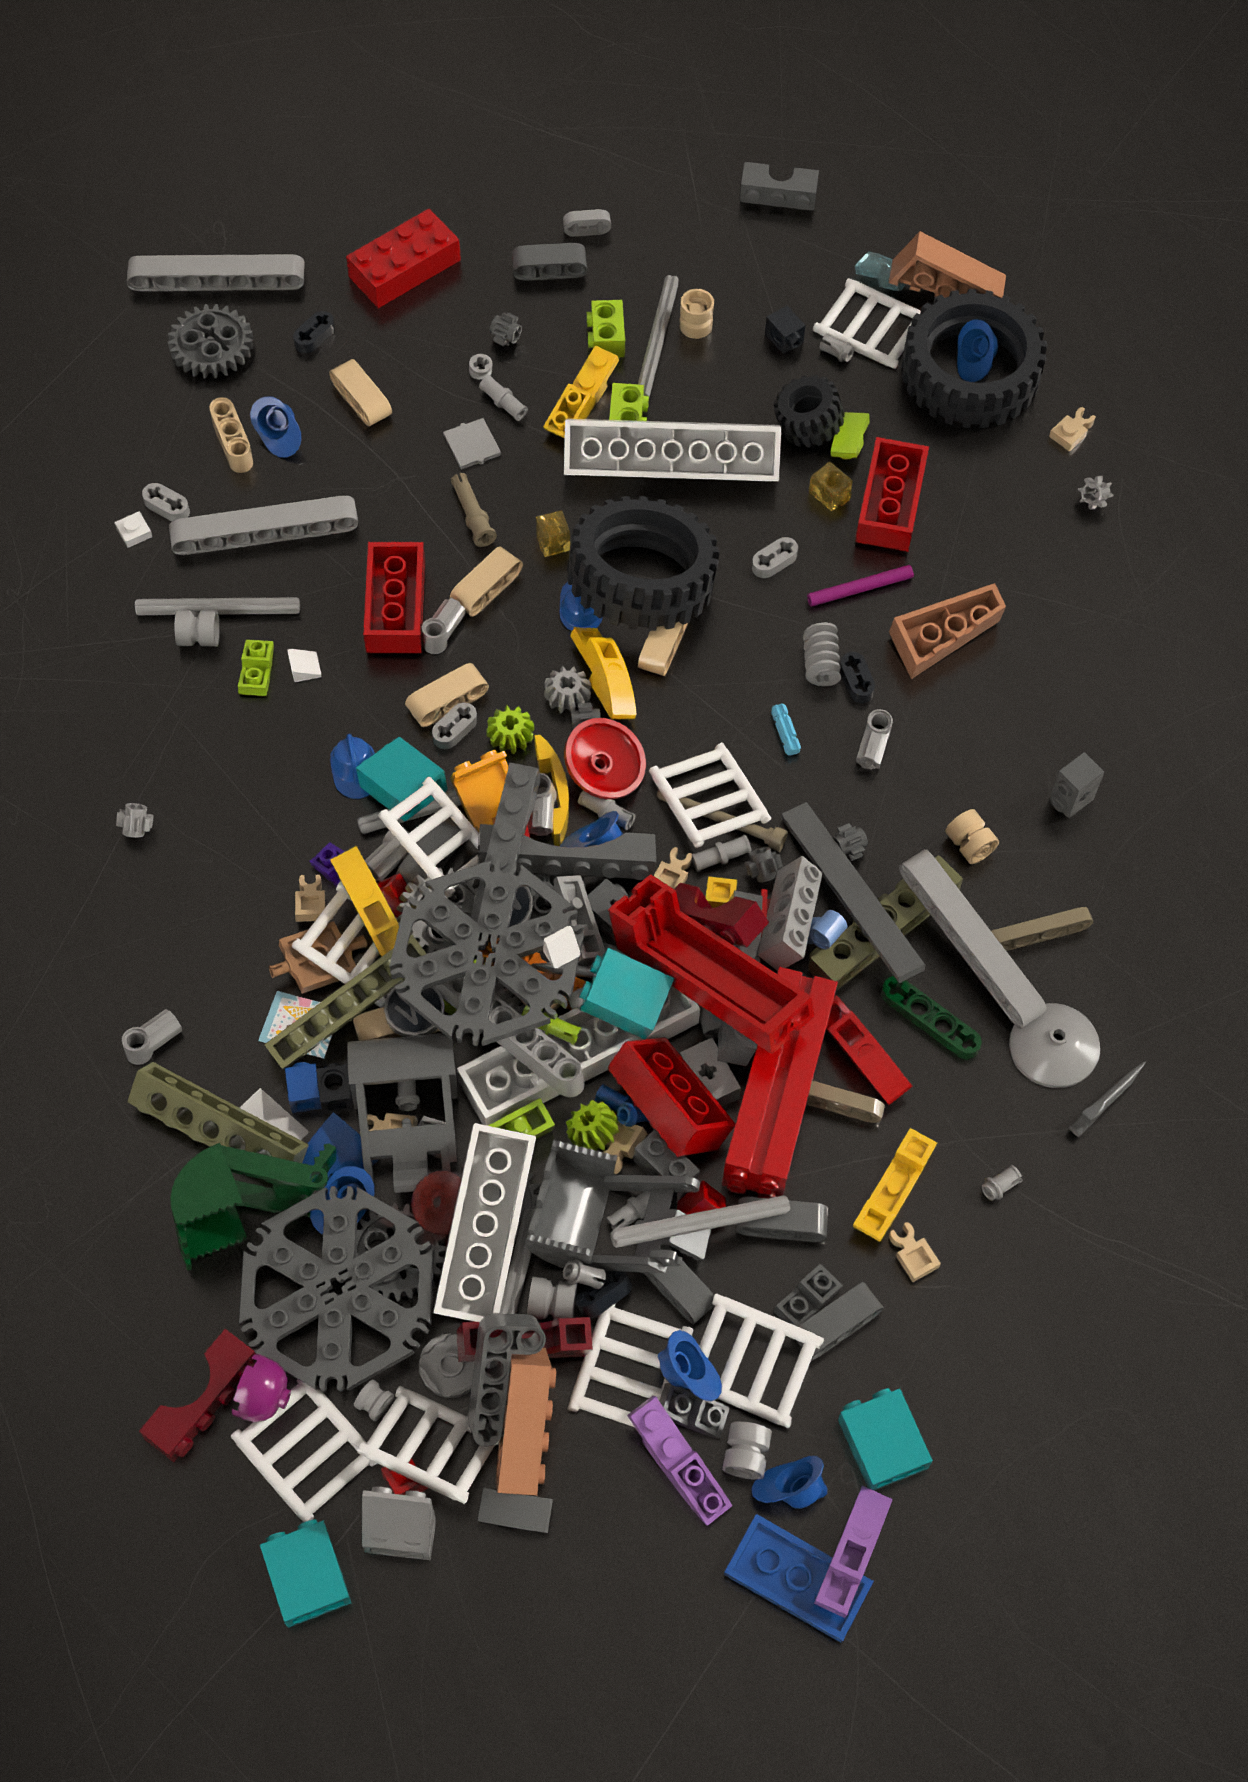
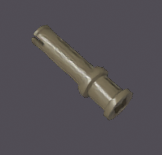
(476, 518)

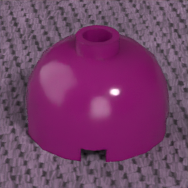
(261, 1390)

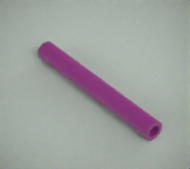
(860, 585)

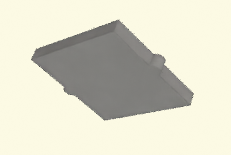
(472, 443)

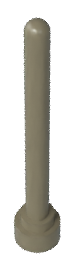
(773, 837)

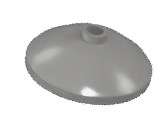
(1055, 1061)

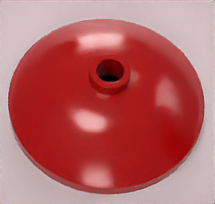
(613, 749)

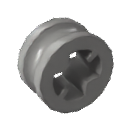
(474, 370)

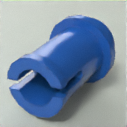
(611, 1097)
(629, 1115)

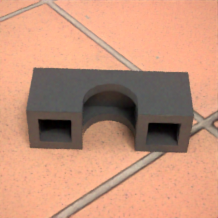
(796, 193)

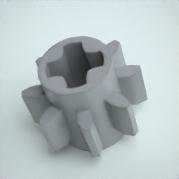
(1090, 488)
(134, 820)

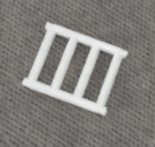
(873, 298)
(685, 817)
(409, 840)
(329, 961)
(781, 1330)
(589, 1371)
(400, 1463)
(284, 1486)

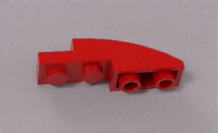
(866, 1053)

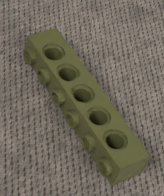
(861, 954)
(337, 1009)
(207, 1109)

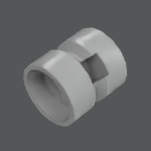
(198, 628)
(551, 1299)
(746, 1455)

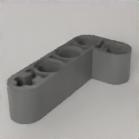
(497, 1378)

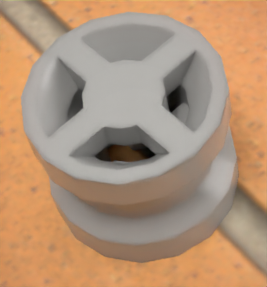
(374, 1400)

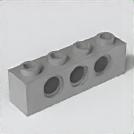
(790, 913)

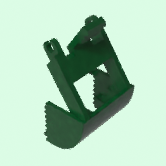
(207, 1194)

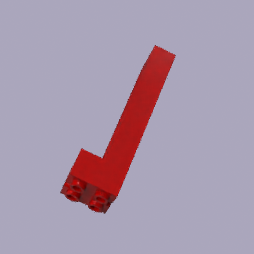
(707, 966)
(777, 1099)

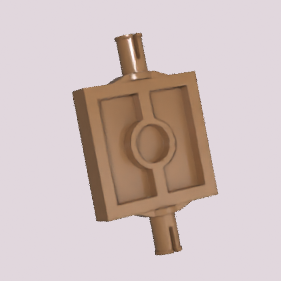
(306, 973)

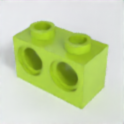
(607, 326)
(628, 402)

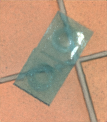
(879, 267)

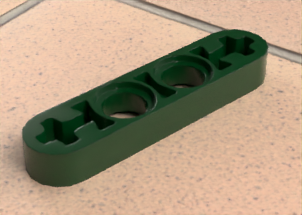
(934, 1013)

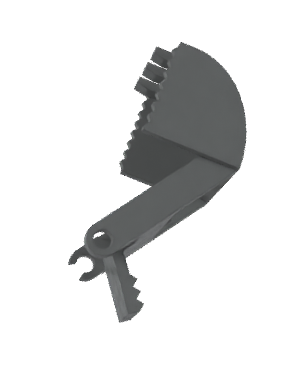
(400, 1061)
(574, 1203)

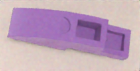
(679, 1461)
(853, 1552)

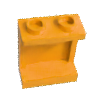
(481, 786)

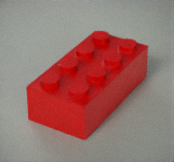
(403, 258)
(892, 494)
(394, 597)
(671, 1096)

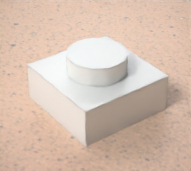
(133, 529)

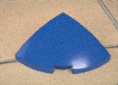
(343, 1138)

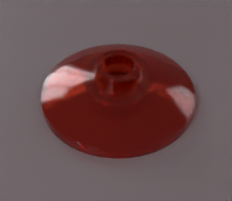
(441, 1184)

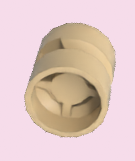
(696, 313)
(972, 836)

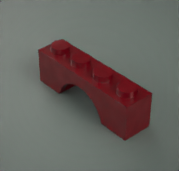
(734, 921)
(563, 1338)
(174, 1428)

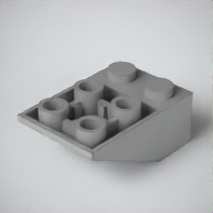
(397, 1523)

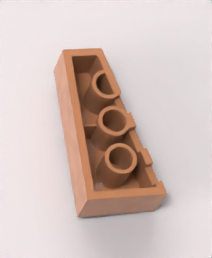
(942, 269)
(942, 628)
(525, 1414)

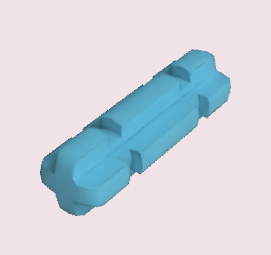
(785, 729)

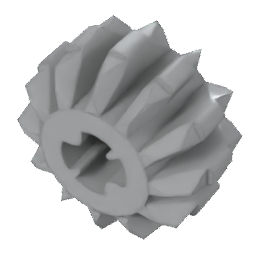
(567, 689)

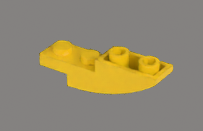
(585, 391)
(609, 673)
(367, 899)

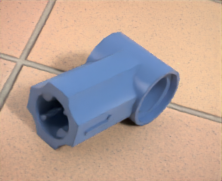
(826, 929)

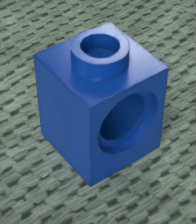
(302, 1087)

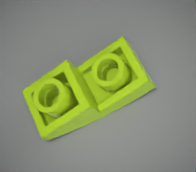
(849, 439)
(256, 667)

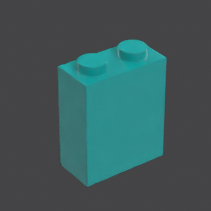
(398, 773)
(625, 993)
(884, 1438)
(305, 1572)

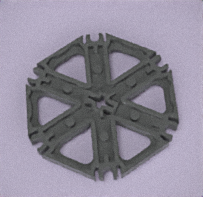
(459, 959)
(335, 1310)

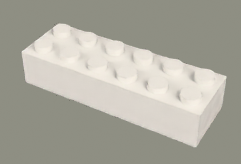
(484, 1223)

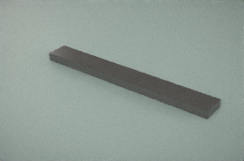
(853, 893)

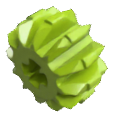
(510, 729)
(592, 1126)

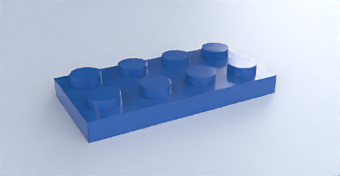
(790, 1576)

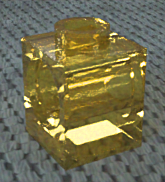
(831, 486)
(553, 533)

